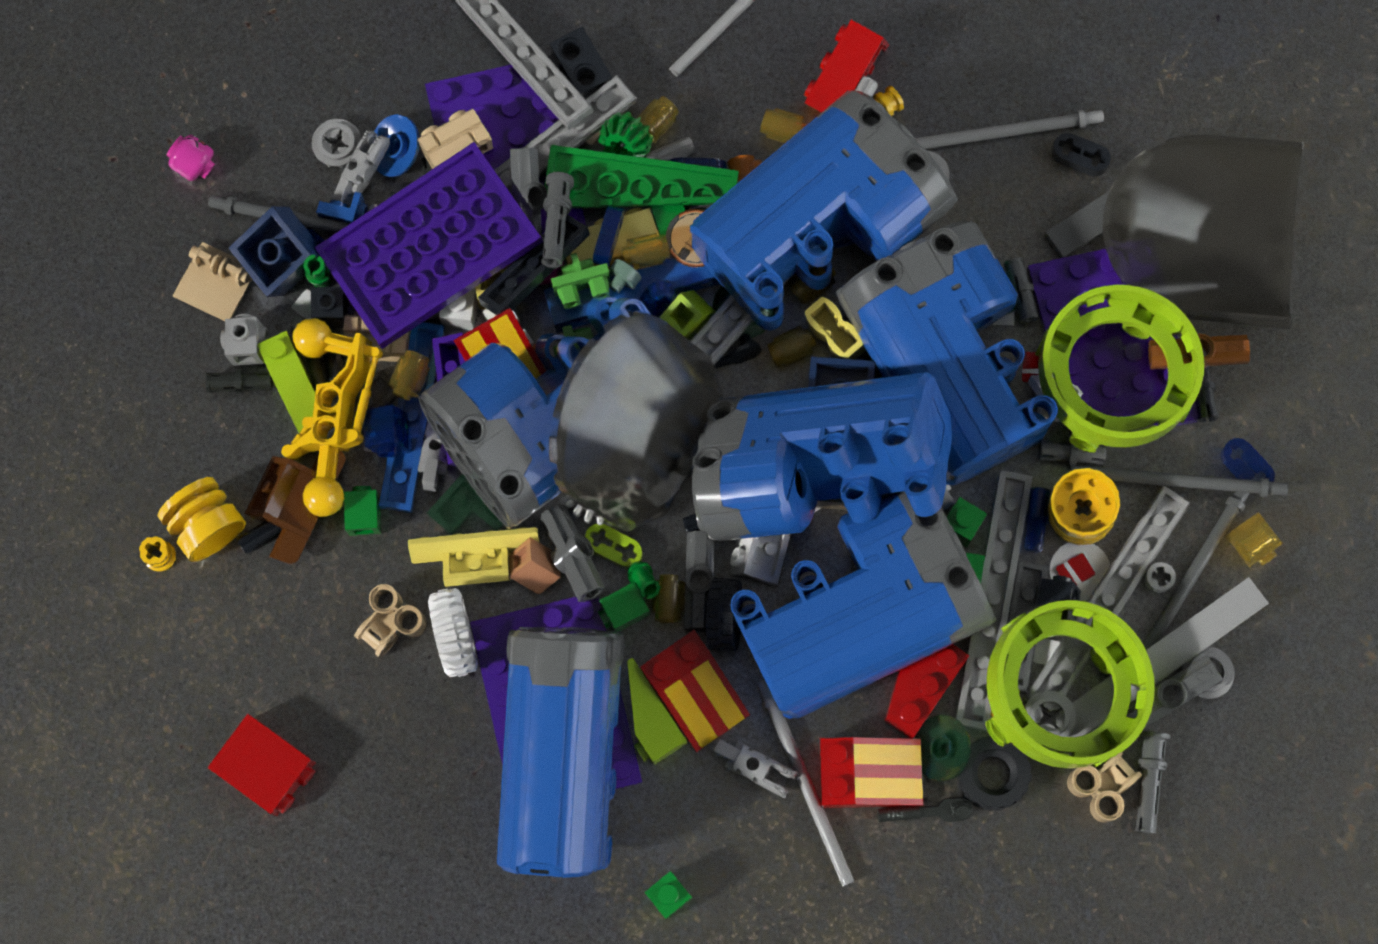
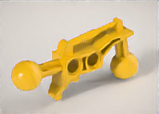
(313, 339)

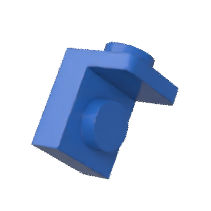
(339, 211)

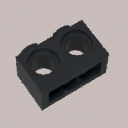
(585, 64)

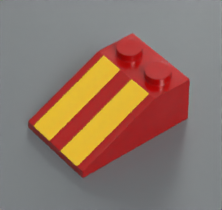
(502, 330)
(695, 691)
(871, 772)

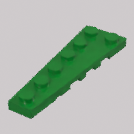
(634, 181)

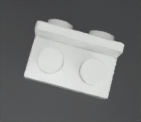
(760, 558)

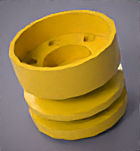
(1083, 488)
(201, 519)

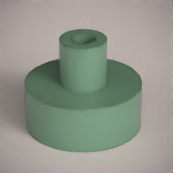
(623, 276)

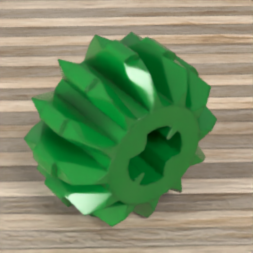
(625, 136)

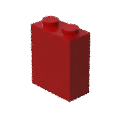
(262, 766)

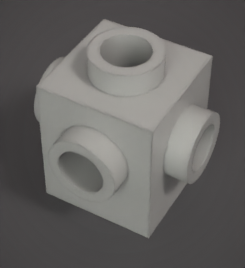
(241, 339)

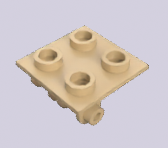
(213, 282)

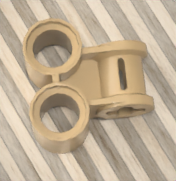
(388, 621)
(1107, 782)

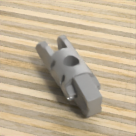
(361, 166)
(432, 459)
(741, 755)

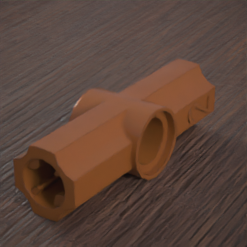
(1219, 351)

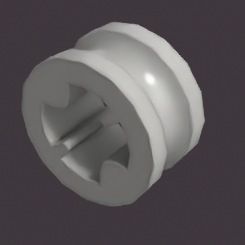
(1166, 570)

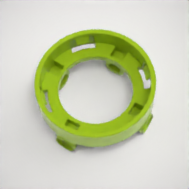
(1141, 315)
(1114, 651)

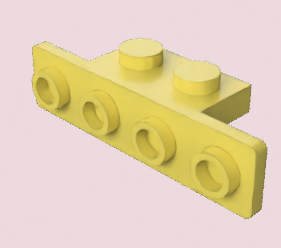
(471, 556)

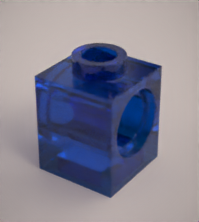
(386, 431)

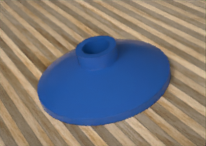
(403, 145)

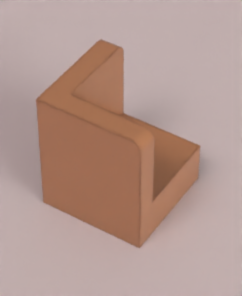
(533, 566)

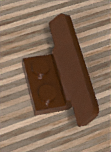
(281, 502)

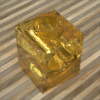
(1255, 541)

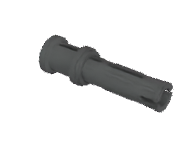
(557, 206)
(1151, 765)

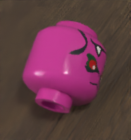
(190, 157)

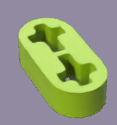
(617, 539)

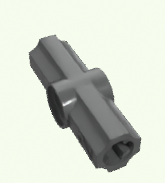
(525, 184)
(572, 553)
(699, 560)
(1192, 682)

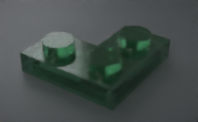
(458, 504)

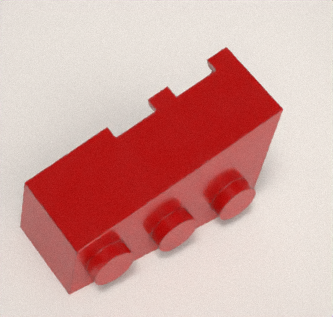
(846, 65)
(920, 689)

